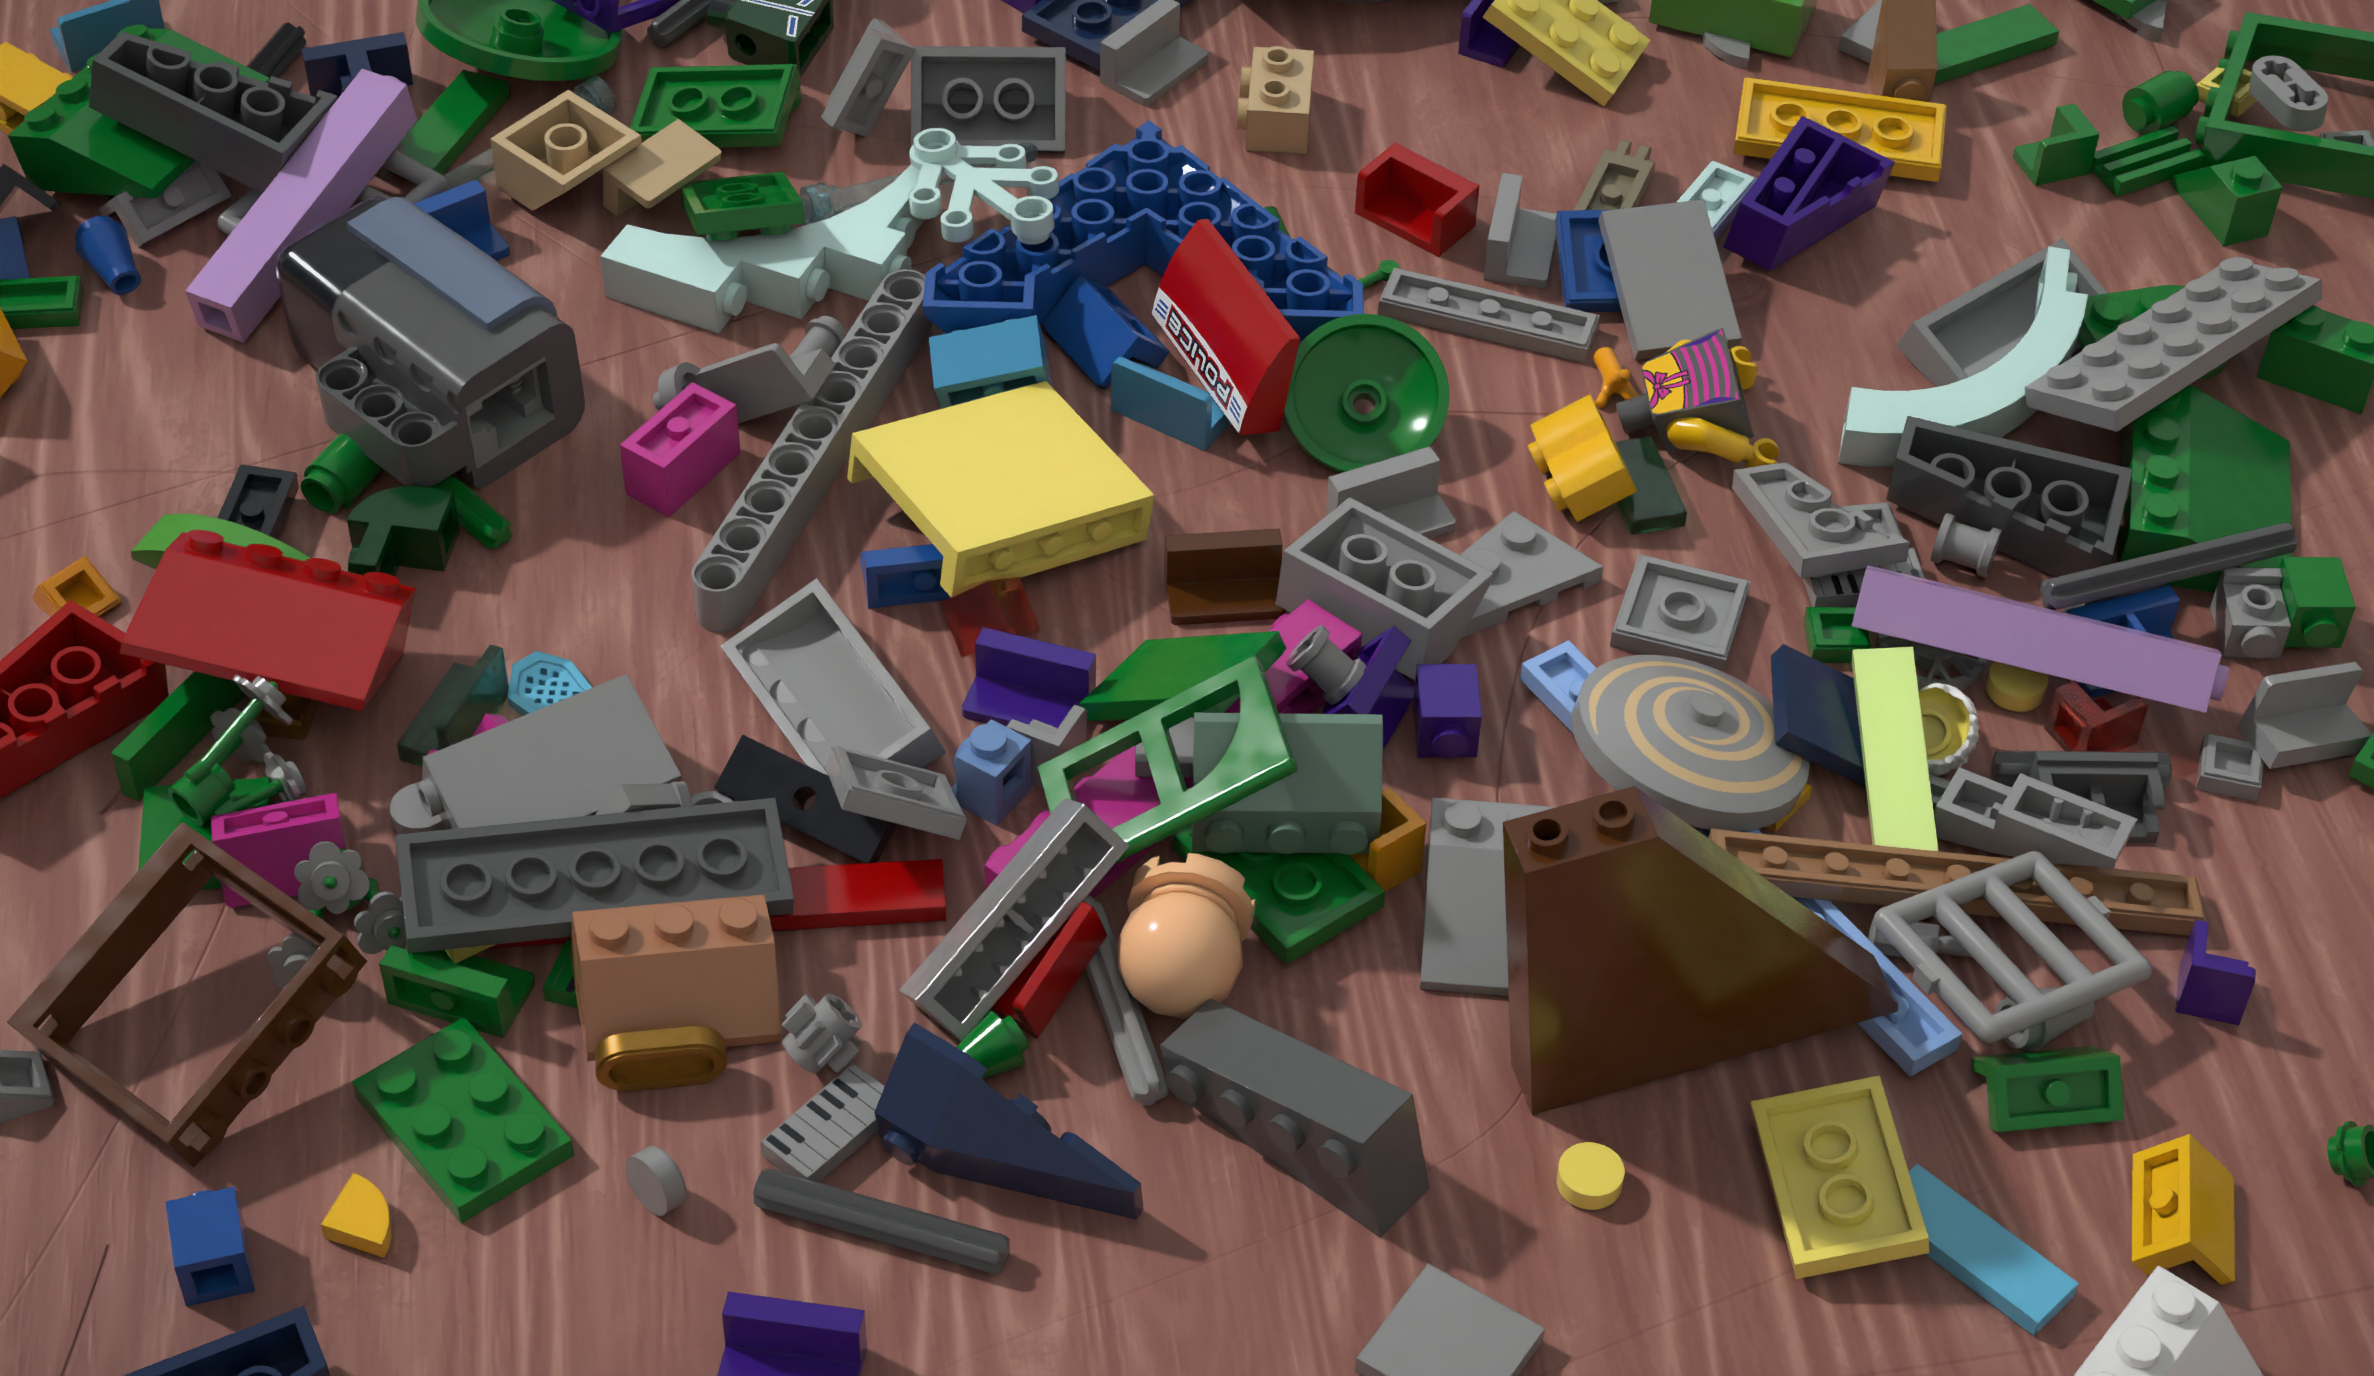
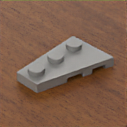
(1809, 527)
(1526, 568)

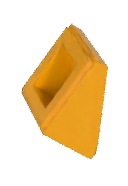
(78, 583)

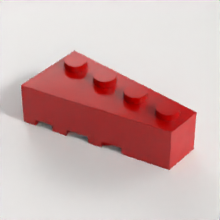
(68, 693)

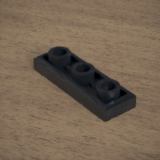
(764, 773)

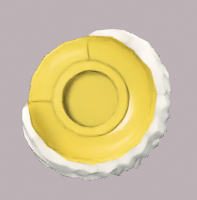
(1948, 727)

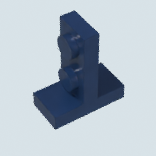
(337, 64)

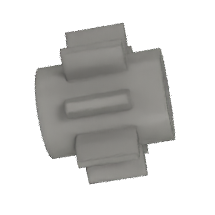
(822, 1033)

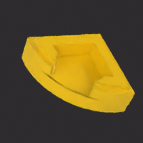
(360, 1218)

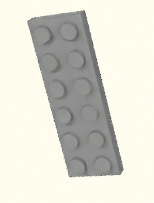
(2173, 343)

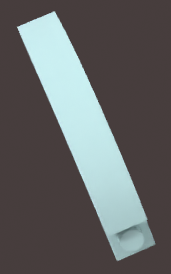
(1984, 403)

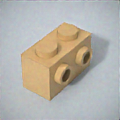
(1277, 100)

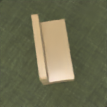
(657, 168)

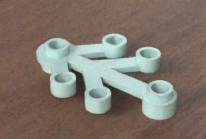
(939, 153)

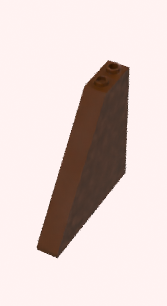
(1658, 953)

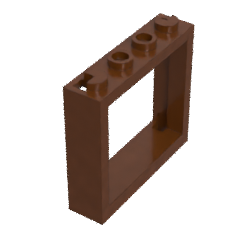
(122, 938)

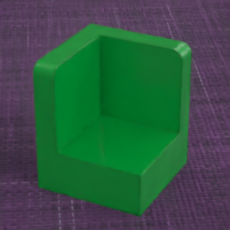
(2065, 153)

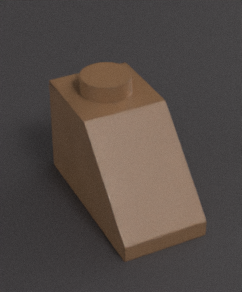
(1905, 50)

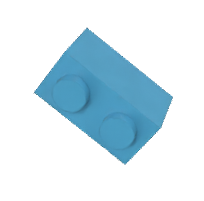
(988, 360)

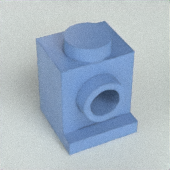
(987, 762)

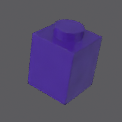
(1447, 710)

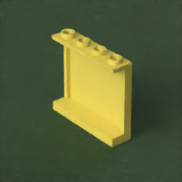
(1005, 485)

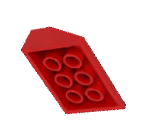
(273, 618)

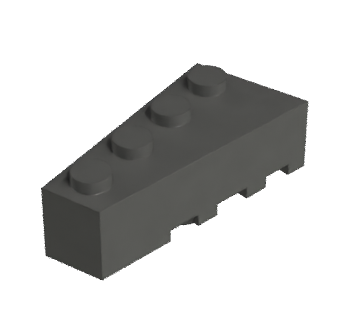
(204, 109)
(1303, 1111)

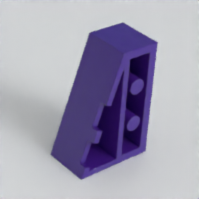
(1806, 194)

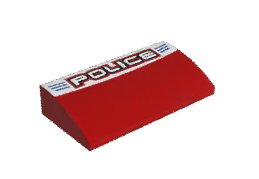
(1227, 330)

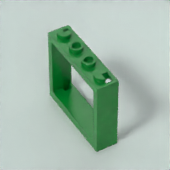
(2285, 154)

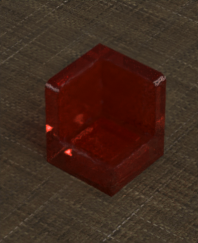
(991, 605)
(2090, 724)

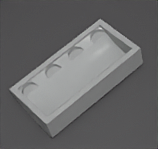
(1985, 321)
(828, 684)

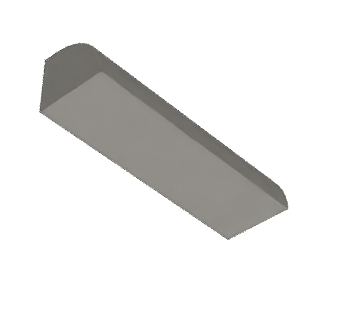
(1014, 918)

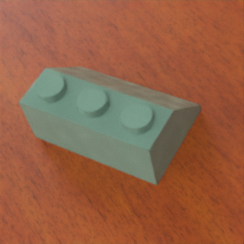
(1321, 808)

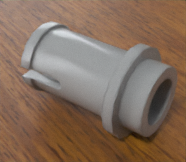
(821, 333)

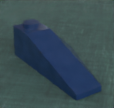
(960, 1127)

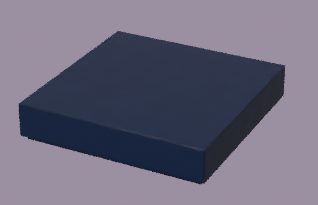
(1816, 713)

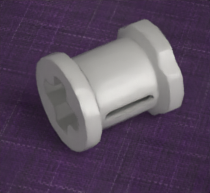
(1966, 545)
(1326, 665)

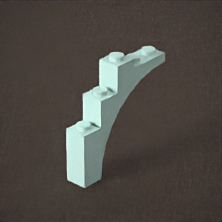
(786, 272)

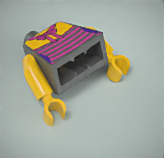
(1700, 401)

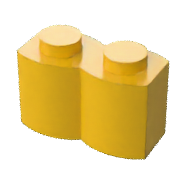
(1581, 458)

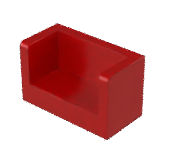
(1416, 199)

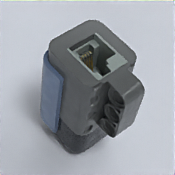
(428, 346)

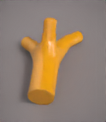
(1614, 377)

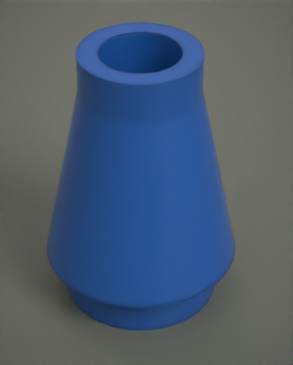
(107, 251)

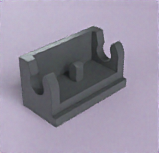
(2113, 779)

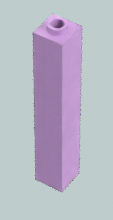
(311, 189)
(2040, 639)

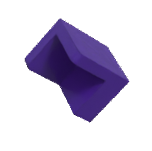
(1482, 39)
(2210, 983)

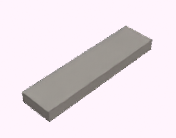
(1489, 315)

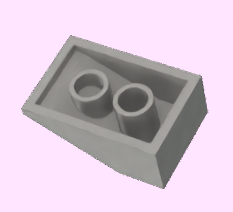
(1466, 897)

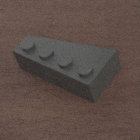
(2049, 504)

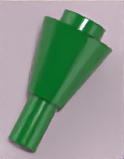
(996, 1044)

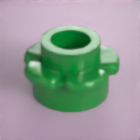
(2352, 1152)

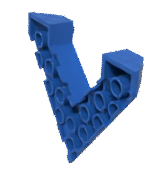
(1130, 213)

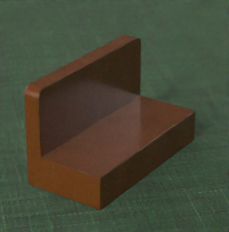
(1223, 576)

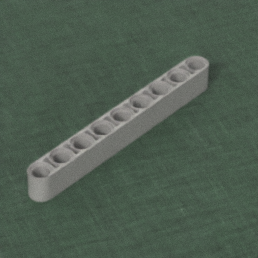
(809, 455)

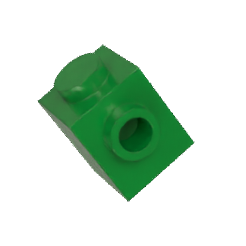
(2316, 601)

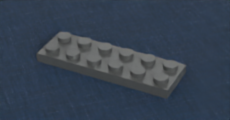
(532, 875)

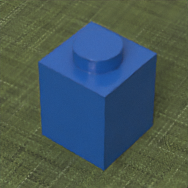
(209, 1246)

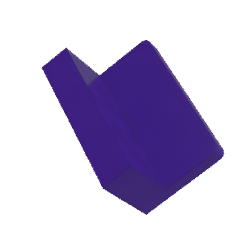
(1026, 679)
(1382, 687)
(791, 1338)

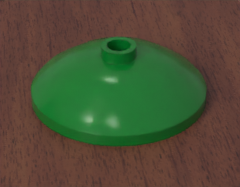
(1370, 361)

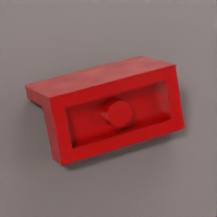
(1052, 972)

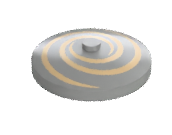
(1688, 741)

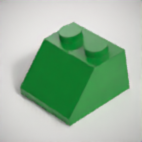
(2322, 358)

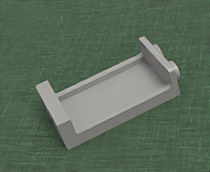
(548, 762)

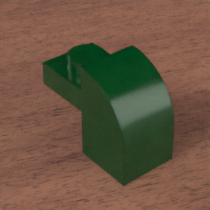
(403, 529)

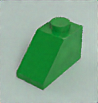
(2231, 198)

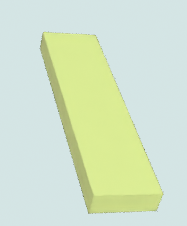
(1894, 748)

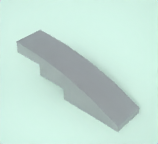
(2028, 819)

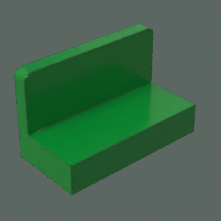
(474, 988)
(2052, 1087)

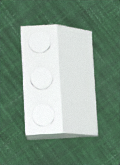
(2170, 1333)

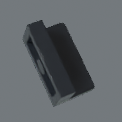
(11, 181)

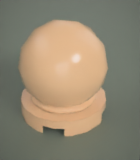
(1184, 934)

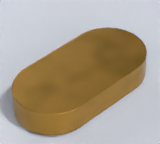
(660, 1058)

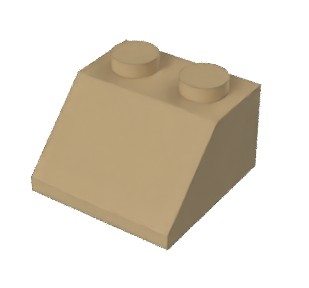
(557, 149)

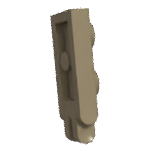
(1618, 179)

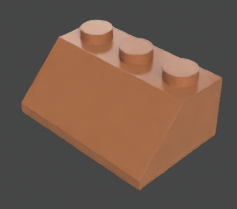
(676, 969)

